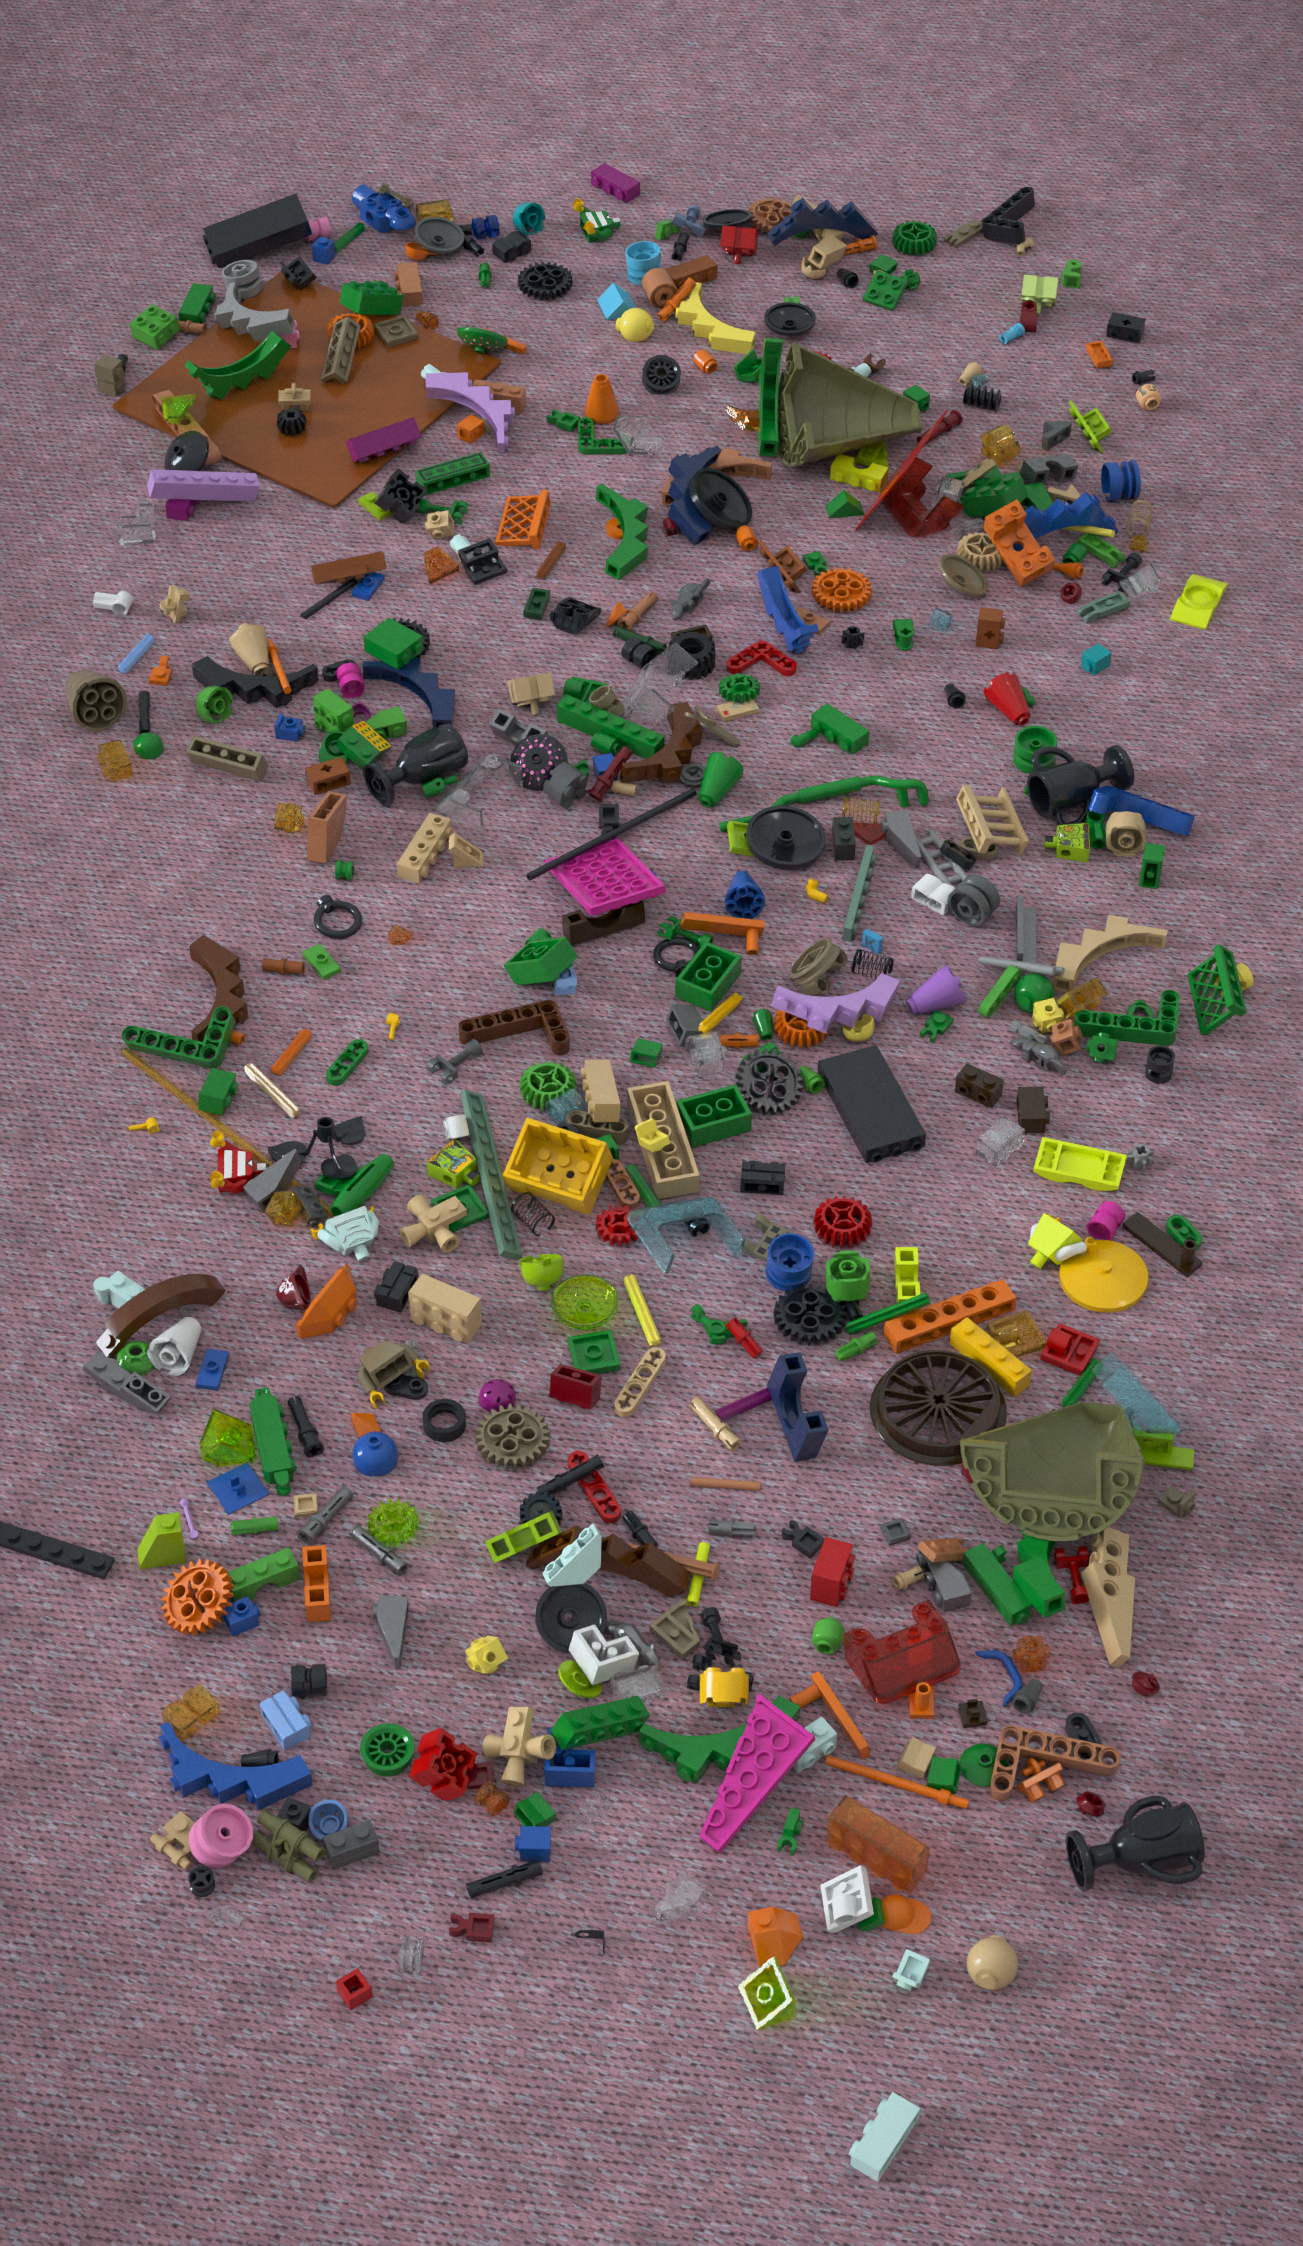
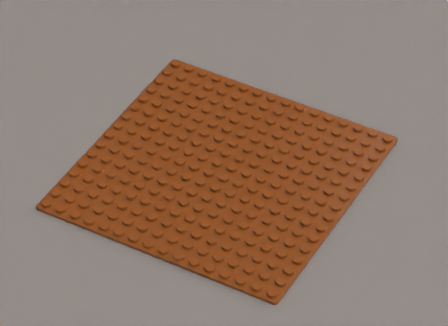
(379, 392)

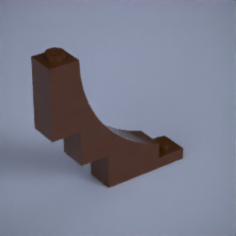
(642, 1564)

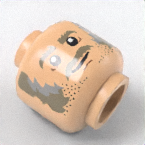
(1148, 397)

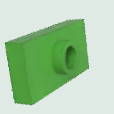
(321, 961)

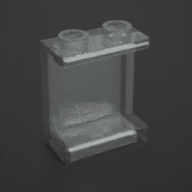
(636, 437)

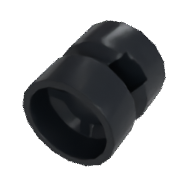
(637, 652)
(1159, 1064)
(318, 1680)

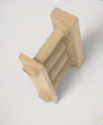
(981, 829)

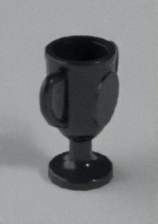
(423, 759)
(1074, 782)
(1147, 1844)

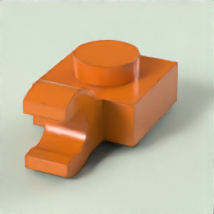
(162, 674)

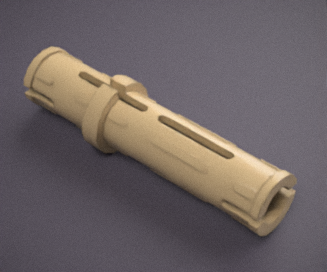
(721, 1430)

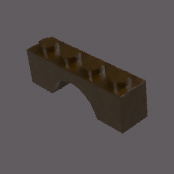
(581, 928)

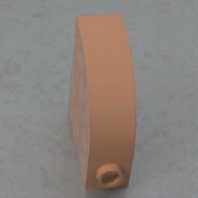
(326, 826)

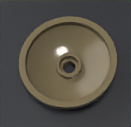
(963, 575)

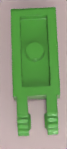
(1102, 549)

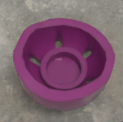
(499, 1391)

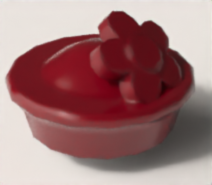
(1071, 593)
(1145, 1684)
(1091, 1804)

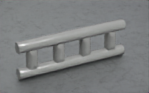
(938, 869)
(1022, 965)

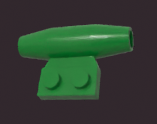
(356, 1189)

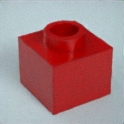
(354, 1982)

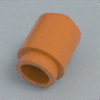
(705, 361)
(746, 538)

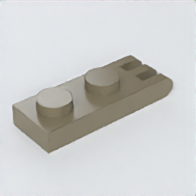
(964, 233)

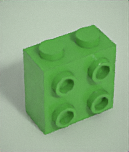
(154, 327)
(332, 712)

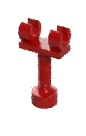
(1078, 1592)

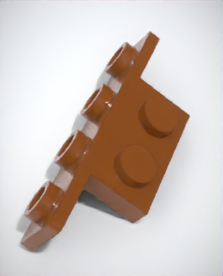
(788, 563)
(349, 567)

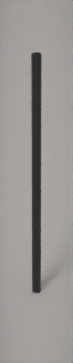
(610, 834)

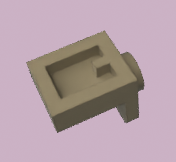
(1177, 1501)

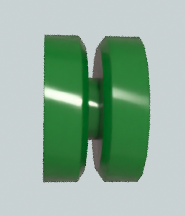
(1027, 742)

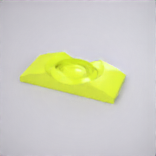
(1198, 601)
(1079, 1164)

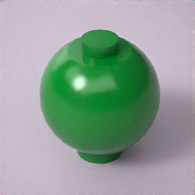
(1032, 989)

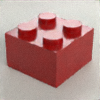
(832, 1572)

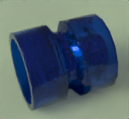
(484, 227)

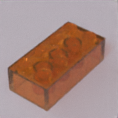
(877, 1844)

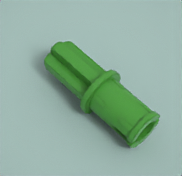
(856, 1346)
(254, 1525)

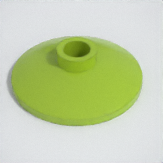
(576, 1680)

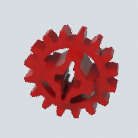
(618, 1226)

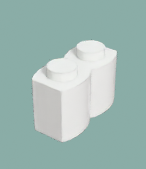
(932, 893)

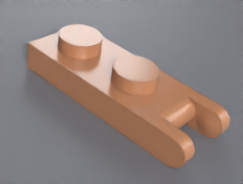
(943, 1549)

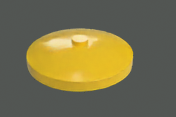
(1105, 1280)

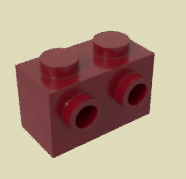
(575, 1386)

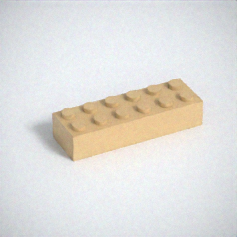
(673, 1167)

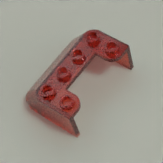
(903, 1659)

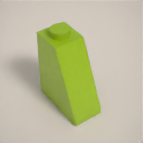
(162, 1542)

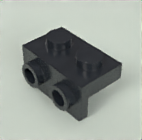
(299, 273)

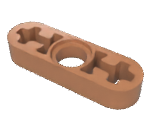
(622, 1176)

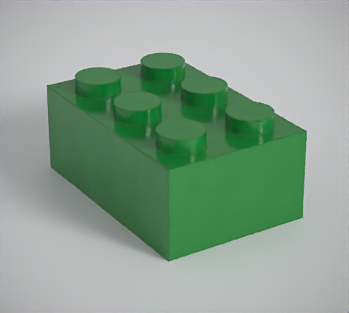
(371, 298)
(992, 494)
(541, 961)
(708, 976)
(714, 1115)

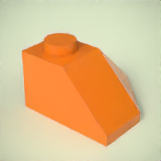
(774, 1934)

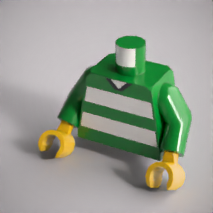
(595, 224)

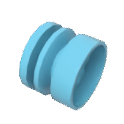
(640, 259)

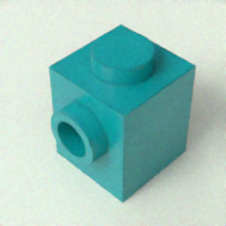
(1096, 659)

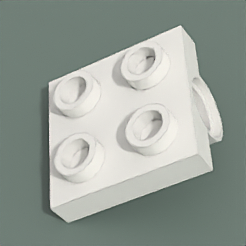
(847, 1899)

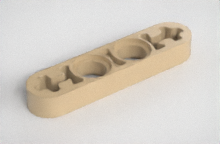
(640, 1382)

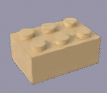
(445, 1308)

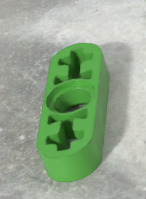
(1000, 991)

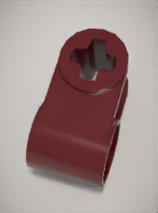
(1029, 316)

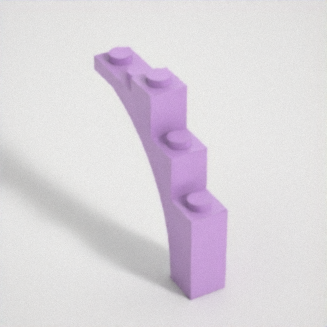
(459, 389)
(845, 1009)

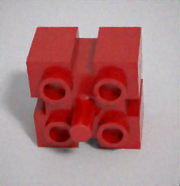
(739, 241)
(443, 1764)

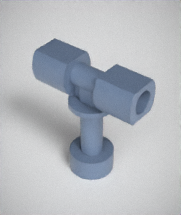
(690, 220)

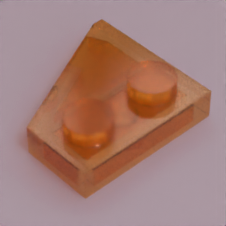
(438, 564)

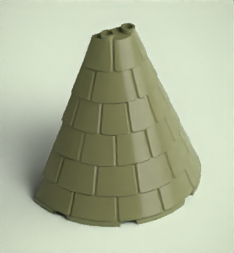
(835, 410)
(1058, 1470)

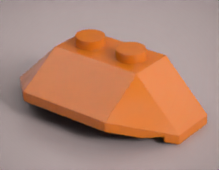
(329, 1306)

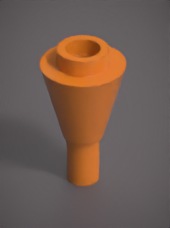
(1072, 570)

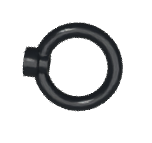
(328, 905)
(679, 966)

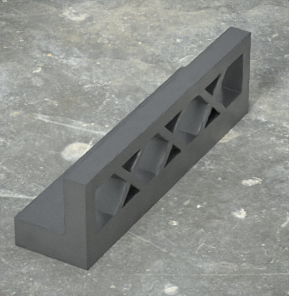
(1025, 932)

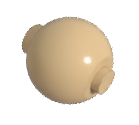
(992, 1963)

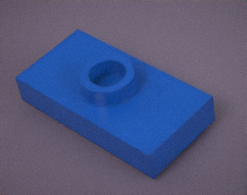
(368, 585)
(212, 1369)

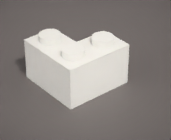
(601, 1658)

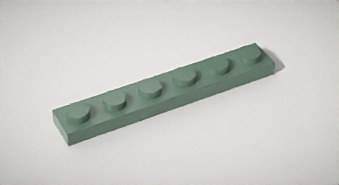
(858, 897)

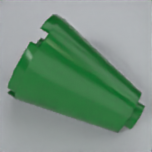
(719, 778)

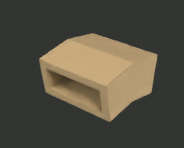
(916, 1757)

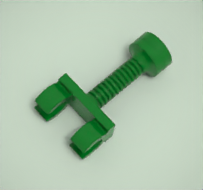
(455, 511)
(672, 931)

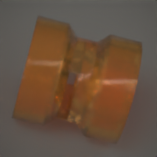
(495, 1800)

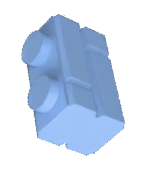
(285, 1720)

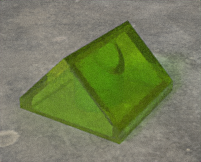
(768, 1995)

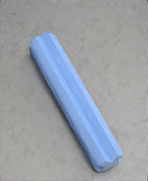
(136, 653)

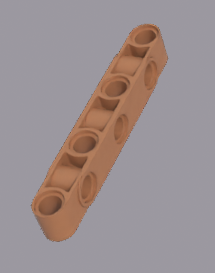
(188, 423)

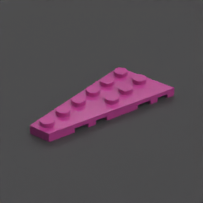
(759, 1763)

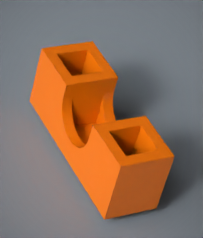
(316, 1583)

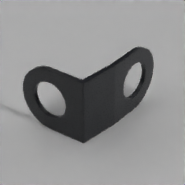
(593, 1934)

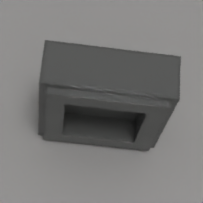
(895, 1531)

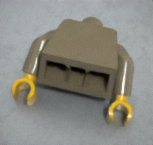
(386, 1363)

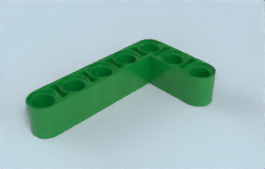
(1135, 1028)
(184, 1045)

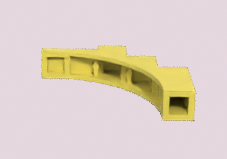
(704, 325)

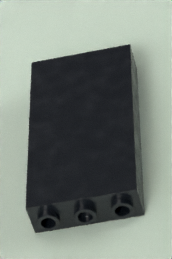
(256, 231)
(871, 1104)

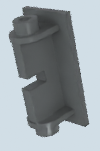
(311, 1206)

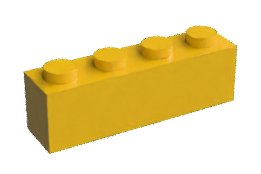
(998, 1361)

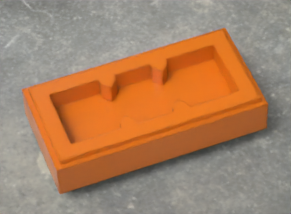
(1099, 354)

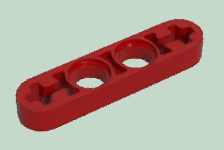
(594, 1487)

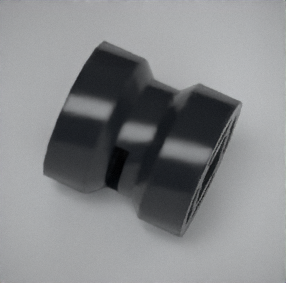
(698, 1225)

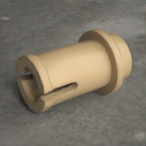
(623, 788)
(904, 1579)

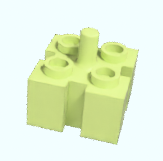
(1040, 290)

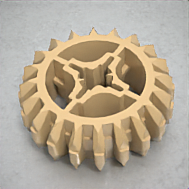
(980, 551)

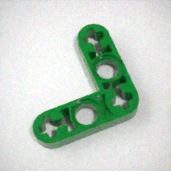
(595, 444)

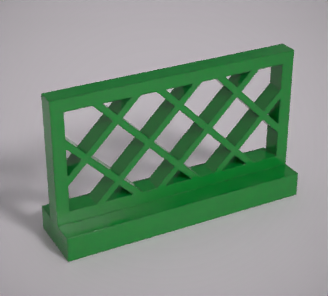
(1228, 983)

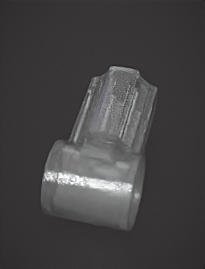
(960, 528)

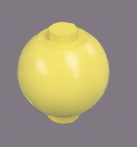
(635, 325)

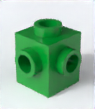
(1110, 1047)

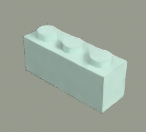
(884, 2136)

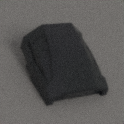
(573, 615)

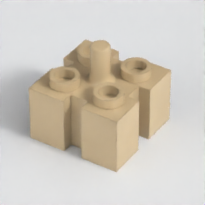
(531, 690)

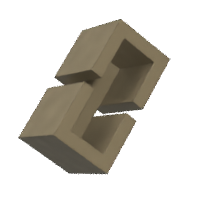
(112, 372)

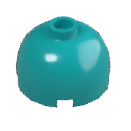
(528, 215)

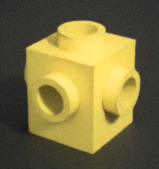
(1046, 1014)
(485, 1654)

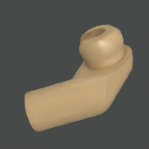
(1021, 247)

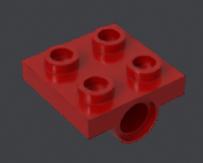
(1069, 1349)

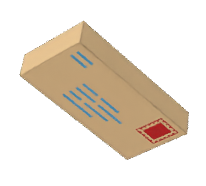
(736, 710)

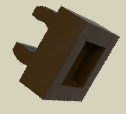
(972, 1713)

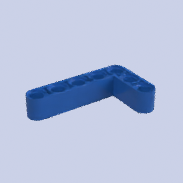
(1114, 799)

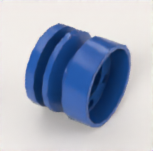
(1121, 480)
(789, 1261)

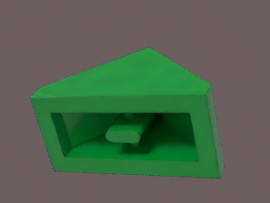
(844, 506)

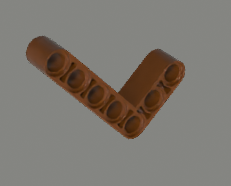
(519, 1020)

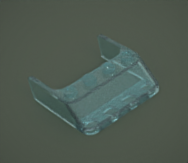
(648, 1219)
(1139, 1403)

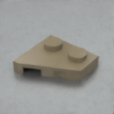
(676, 1630)

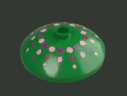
(481, 339)

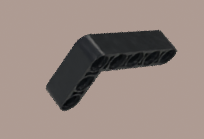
(1003, 223)

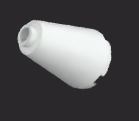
(175, 1346)

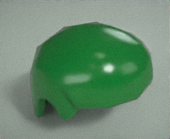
(148, 745)

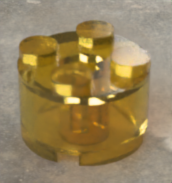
(1000, 444)

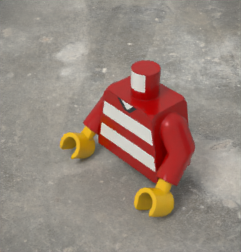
(235, 1166)

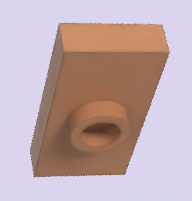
(810, 618)

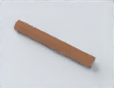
(725, 1483)

